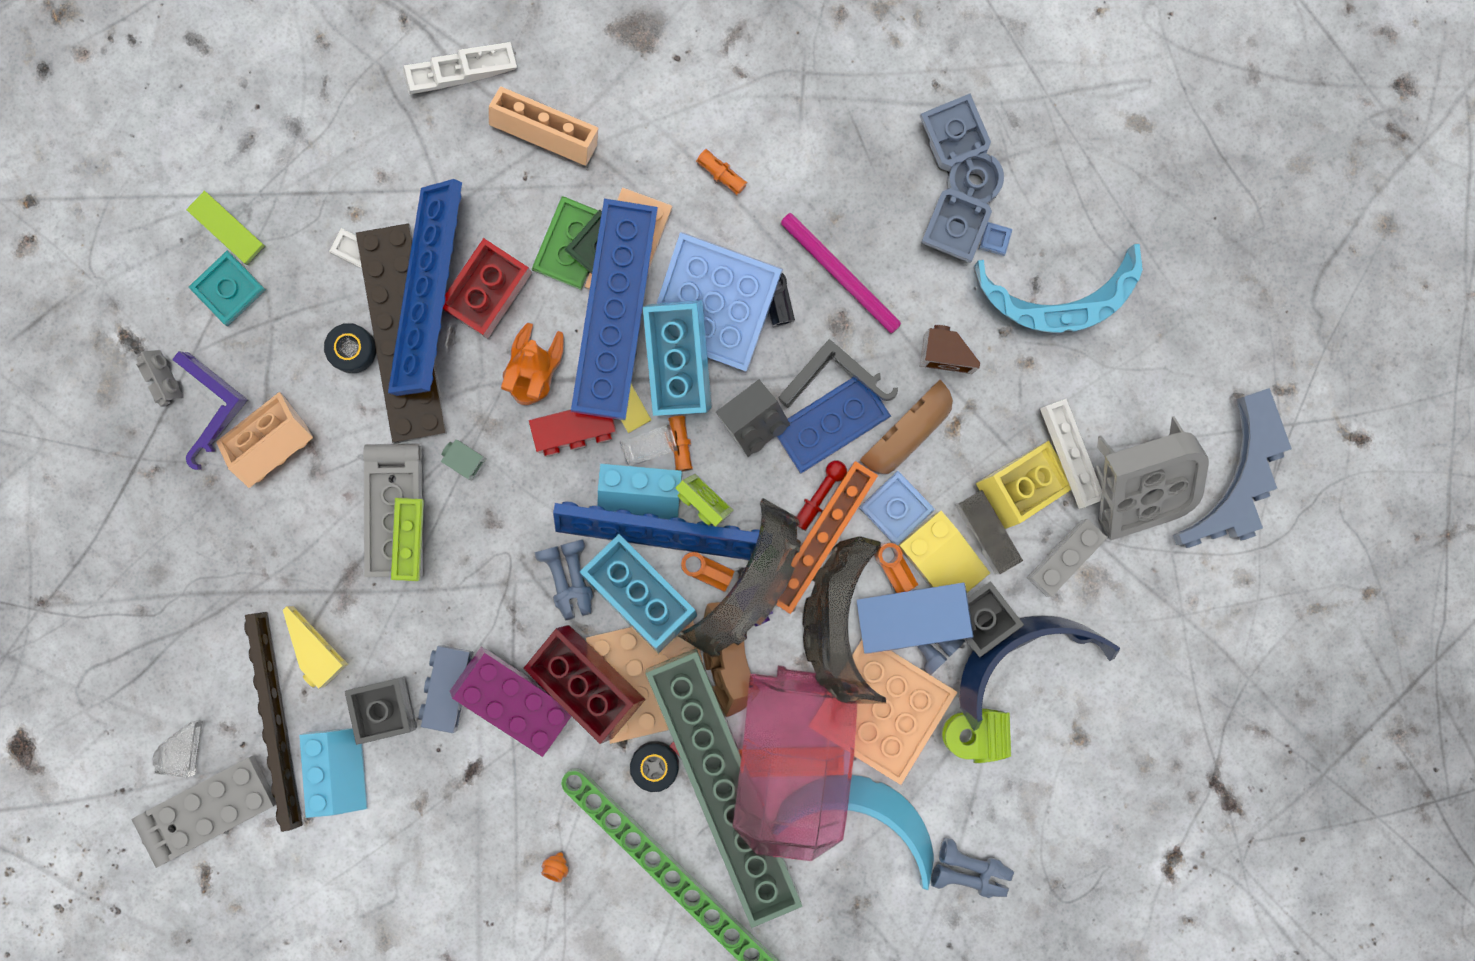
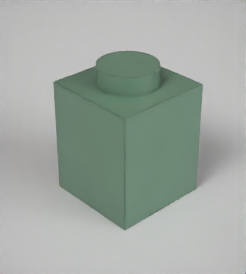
(462, 459)

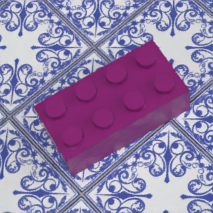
(510, 701)

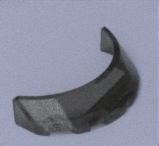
(757, 587)
(827, 622)

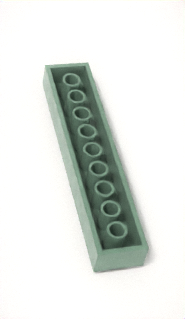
(713, 770)

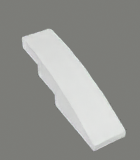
(459, 68)

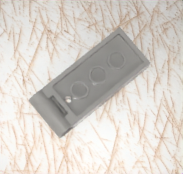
(380, 465)
(204, 811)

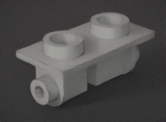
(154, 366)

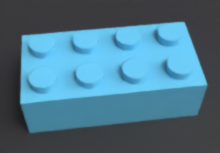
(677, 358)
(638, 593)

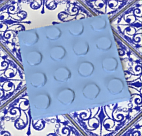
(733, 294)

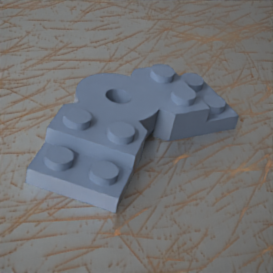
(961, 148)

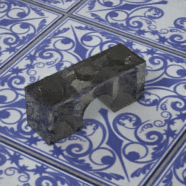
(991, 534)

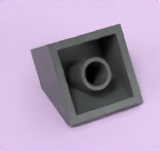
(990, 619)

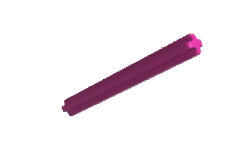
(840, 272)

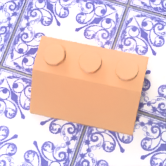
(263, 440)

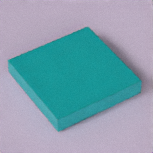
(227, 288)

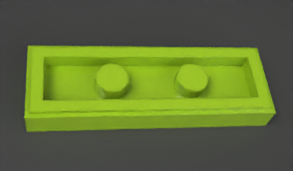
(225, 227)
(407, 539)

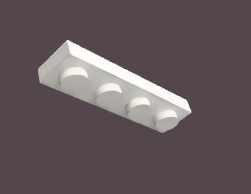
(1072, 453)

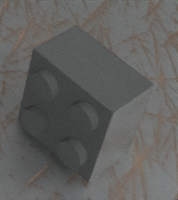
(753, 418)
(380, 710)

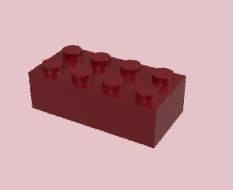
(584, 684)

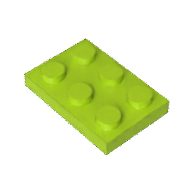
(709, 504)

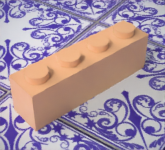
(543, 126)

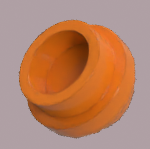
(555, 867)

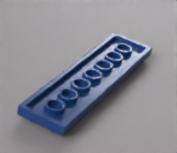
(425, 288)
(614, 309)
(654, 531)

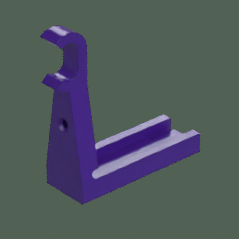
(223, 416)

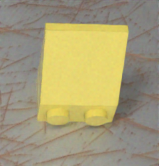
(1025, 485)
(943, 554)

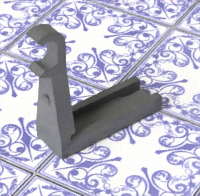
(817, 364)

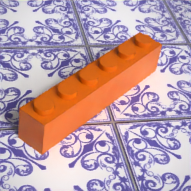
(826, 532)

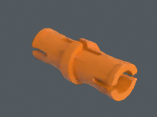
(721, 172)
(679, 431)

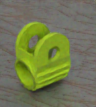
(986, 744)

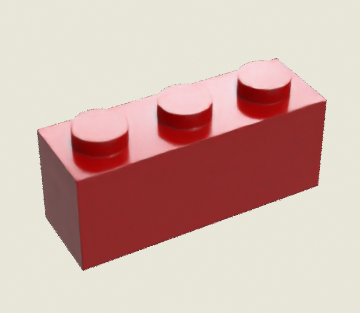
(570, 430)

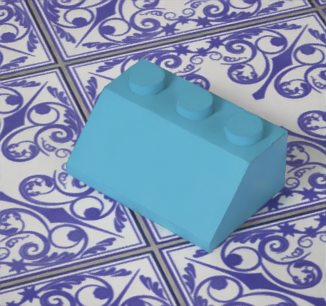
(639, 490)
(332, 773)

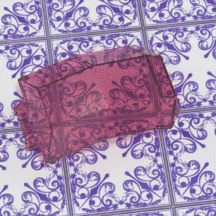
(794, 766)

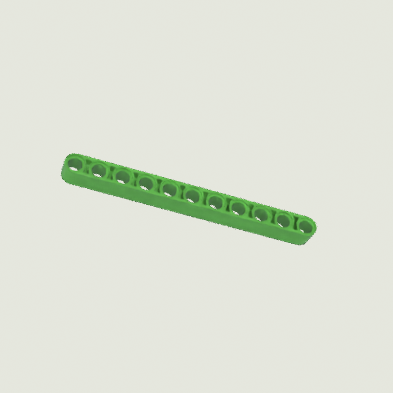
(667, 863)

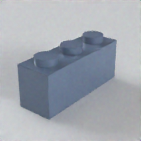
(441, 710)

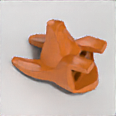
(531, 367)

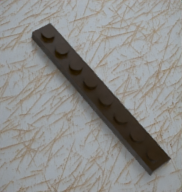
(273, 720)

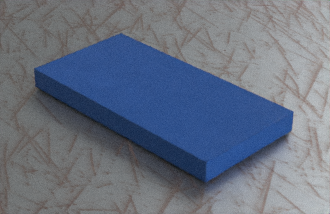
(831, 423)

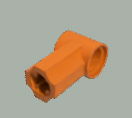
(896, 570)
(709, 571)

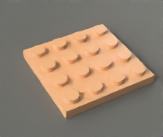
(630, 658)
(896, 731)

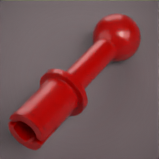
(835, 472)

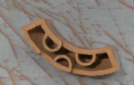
(910, 430)
(730, 674)

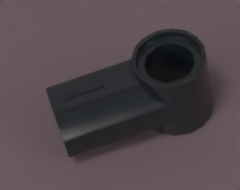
(781, 308)

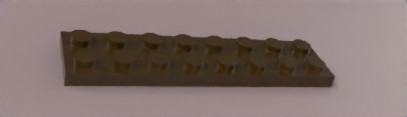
(384, 267)

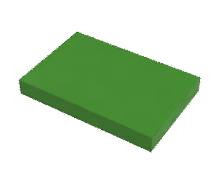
(565, 226)

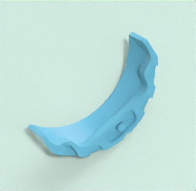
(1072, 315)
(896, 812)

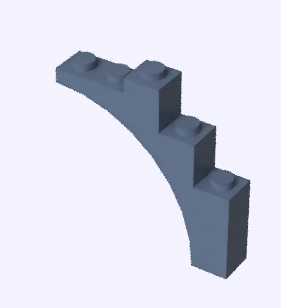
(1262, 440)

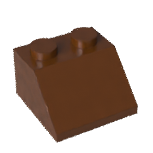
(947, 351)

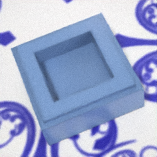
(995, 239)

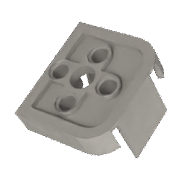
(1170, 464)

